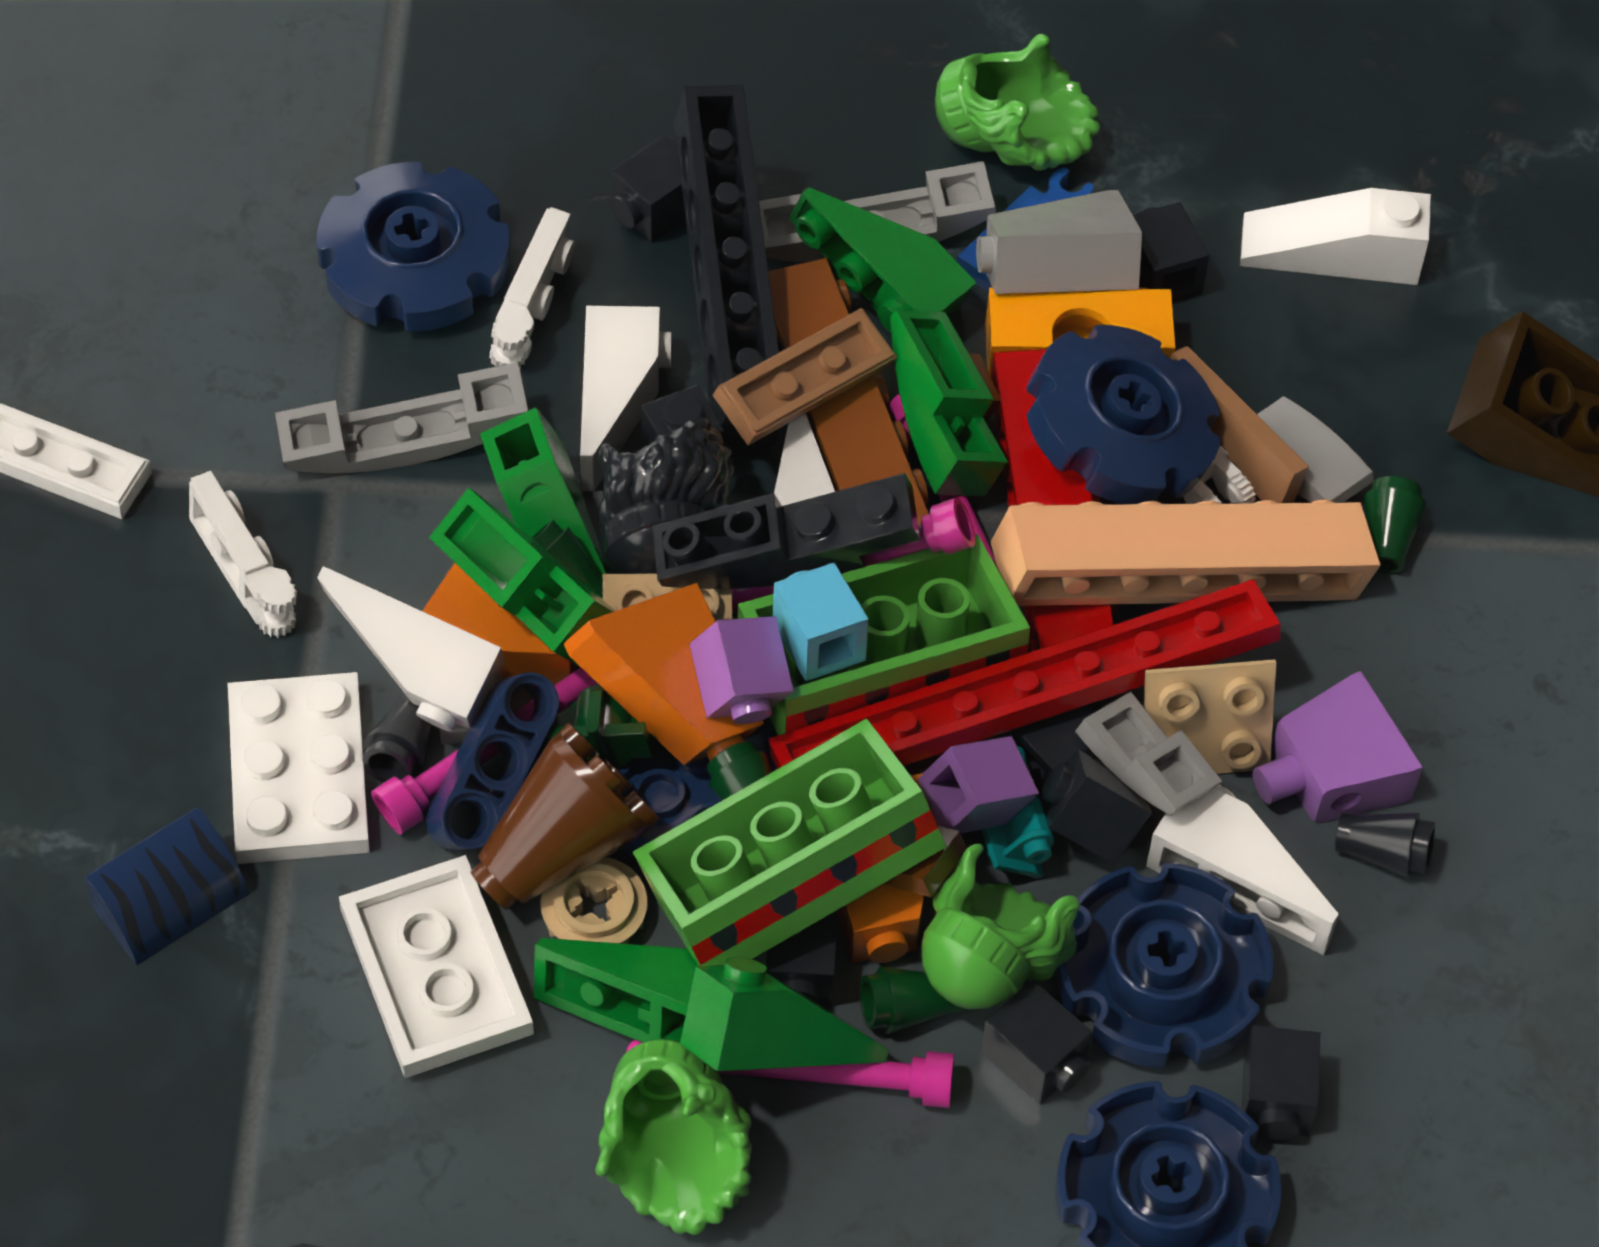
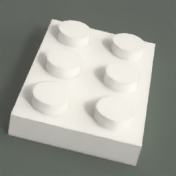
(297, 768)
(436, 966)

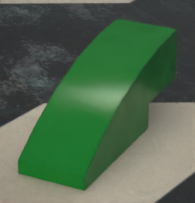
(944, 404)
(517, 571)

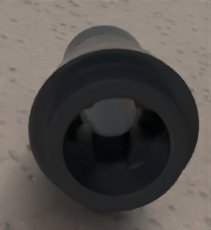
(397, 743)
(1388, 840)

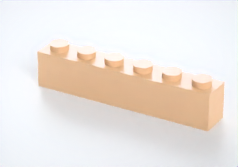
(1182, 551)

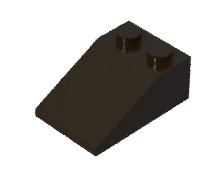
(1532, 405)

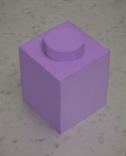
(741, 668)
(978, 785)

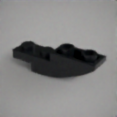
(768, 542)

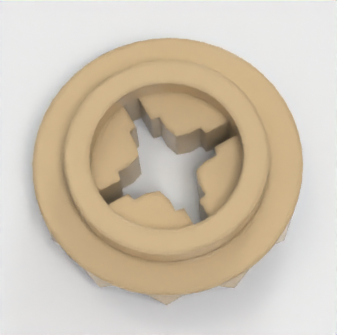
(601, 881)

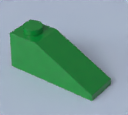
(617, 985)
(754, 1021)

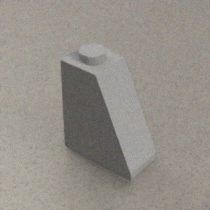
(1063, 246)

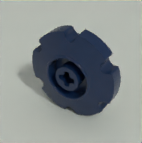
(413, 246)
(1123, 415)
(1166, 966)
(1187, 1146)

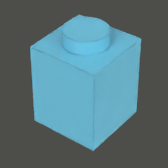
(820, 621)

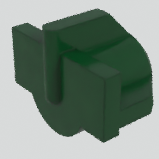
(606, 727)

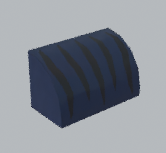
(166, 885)

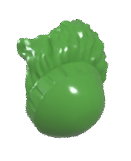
(1016, 107)
(993, 938)
(674, 1138)

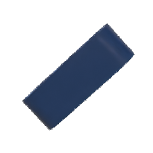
(519, 745)

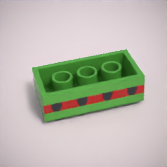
(925, 625)
(790, 848)

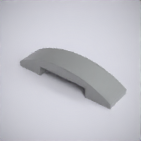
(945, 207)
(400, 432)

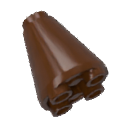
(560, 822)

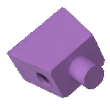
(1340, 755)

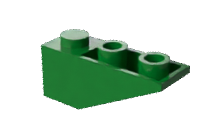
(881, 258)
(539, 480)

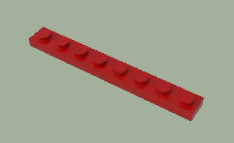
(1054, 677)

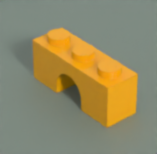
(1040, 318)

